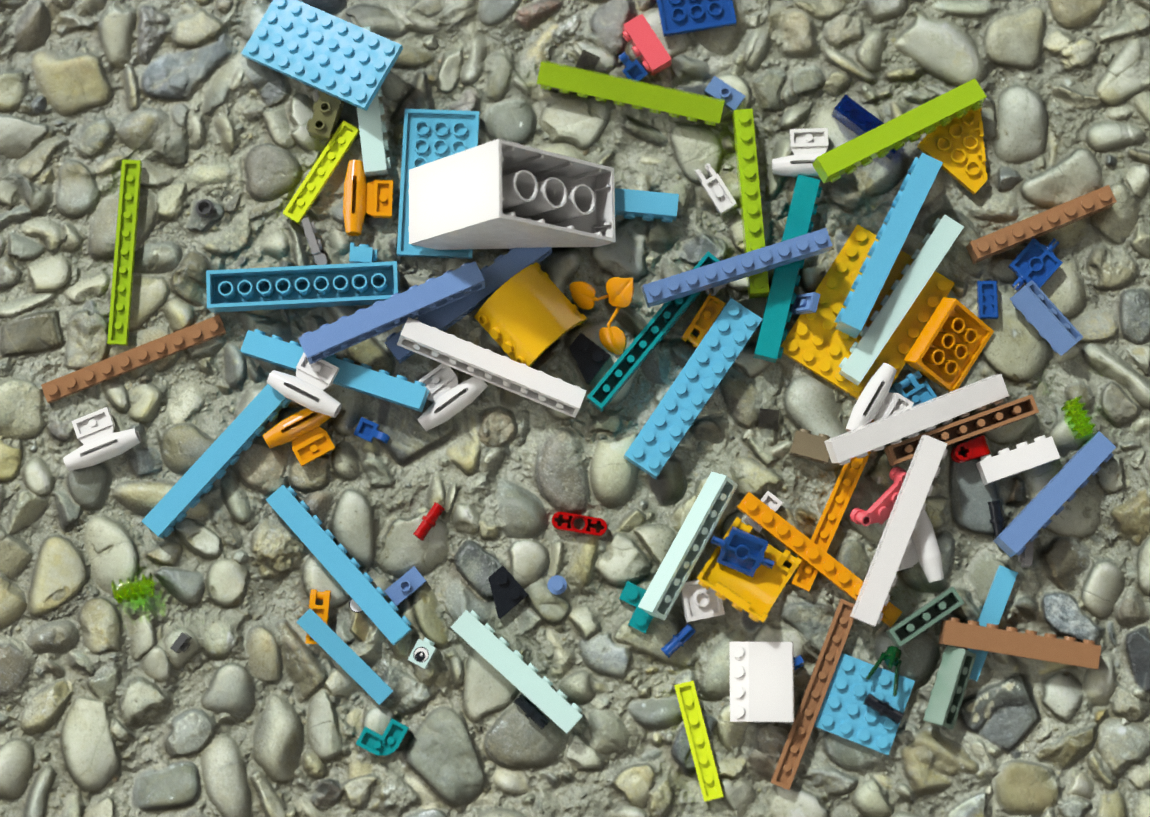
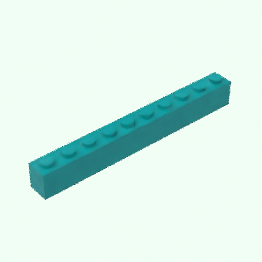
(786, 277)
(642, 346)

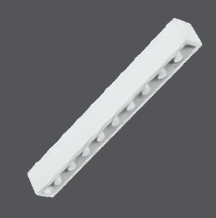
(491, 367)
(916, 418)
(899, 530)

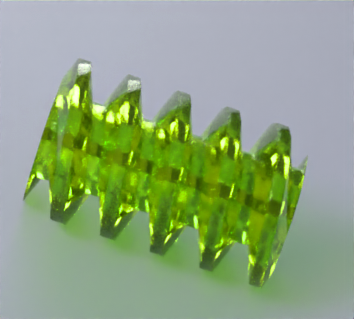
(1078, 417)
(133, 590)

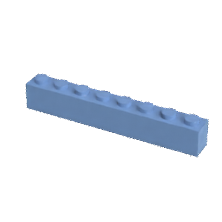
(1054, 495)

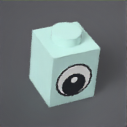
(422, 653)

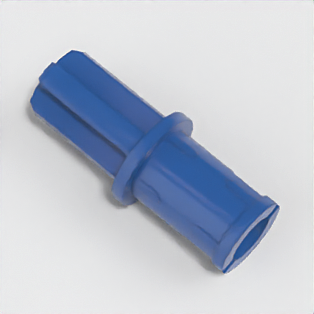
(678, 640)

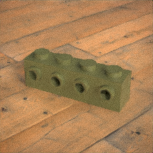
(325, 117)

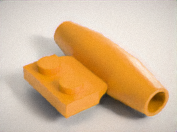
(364, 198)
(304, 431)

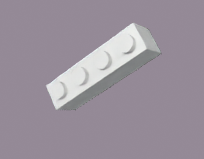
(1021, 459)

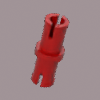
(428, 521)

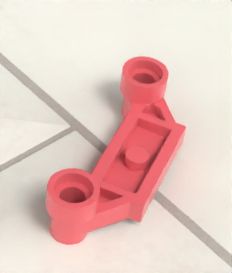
(882, 508)

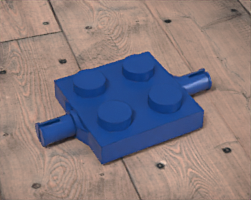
(1035, 263)
(742, 551)

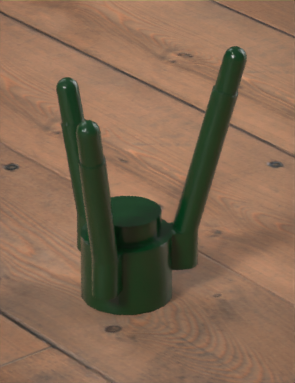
(891, 659)

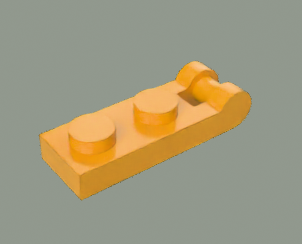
(704, 319)
(321, 610)

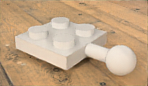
(700, 602)

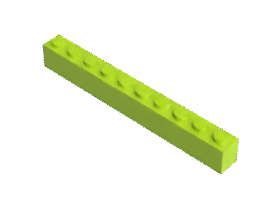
(631, 92)
(899, 131)
(749, 195)

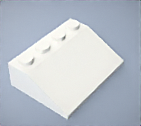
(761, 682)

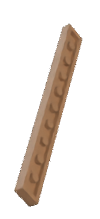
(133, 359)
(813, 696)

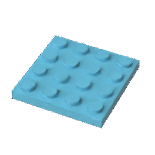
(843, 705)

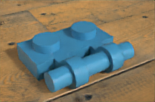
(920, 393)

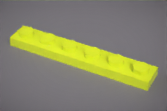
(321, 172)
(698, 741)

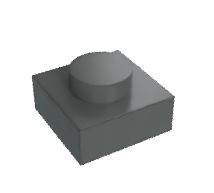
(182, 643)

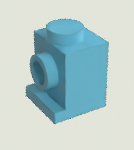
(362, 254)

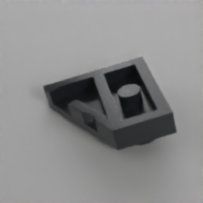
(588, 357)
(505, 591)

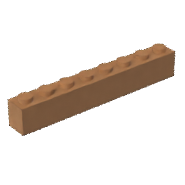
(1041, 224)
(966, 428)
(1020, 644)

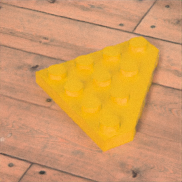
(960, 149)

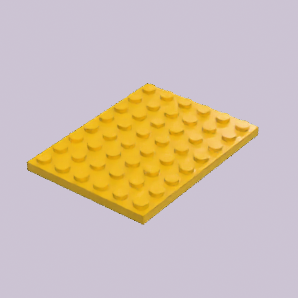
(822, 348)

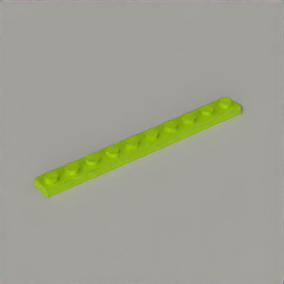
(124, 252)

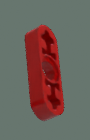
(563, 527)

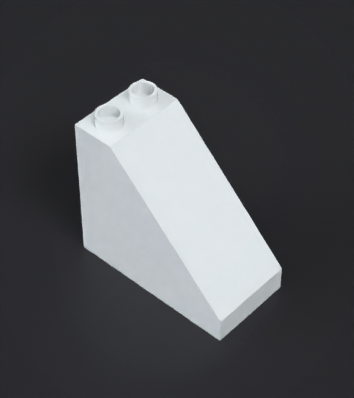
(511, 199)

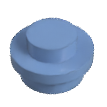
(557, 585)

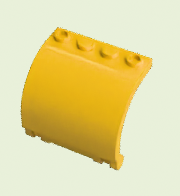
(528, 315)
(746, 592)

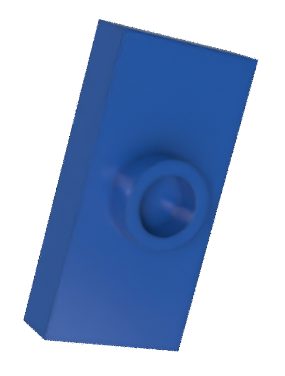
(987, 299)

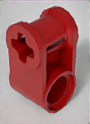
(973, 449)

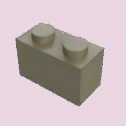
(809, 446)

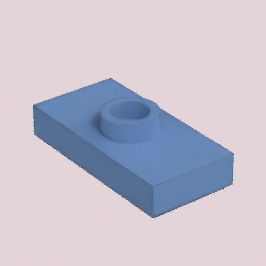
(721, 90)
(805, 303)
(405, 586)

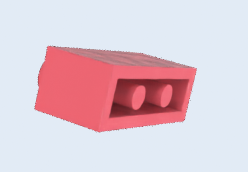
(646, 45)

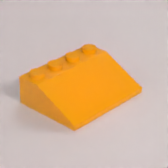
(949, 344)

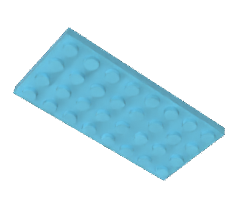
(322, 51)
(427, 138)

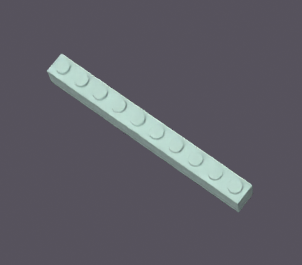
(901, 299)

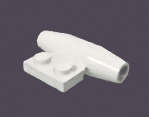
(806, 146)
(308, 386)
(447, 395)
(876, 400)
(99, 440)
(925, 550)

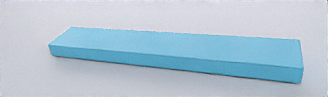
(993, 610)
(344, 656)

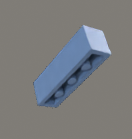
(1046, 318)

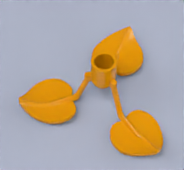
(620, 295)

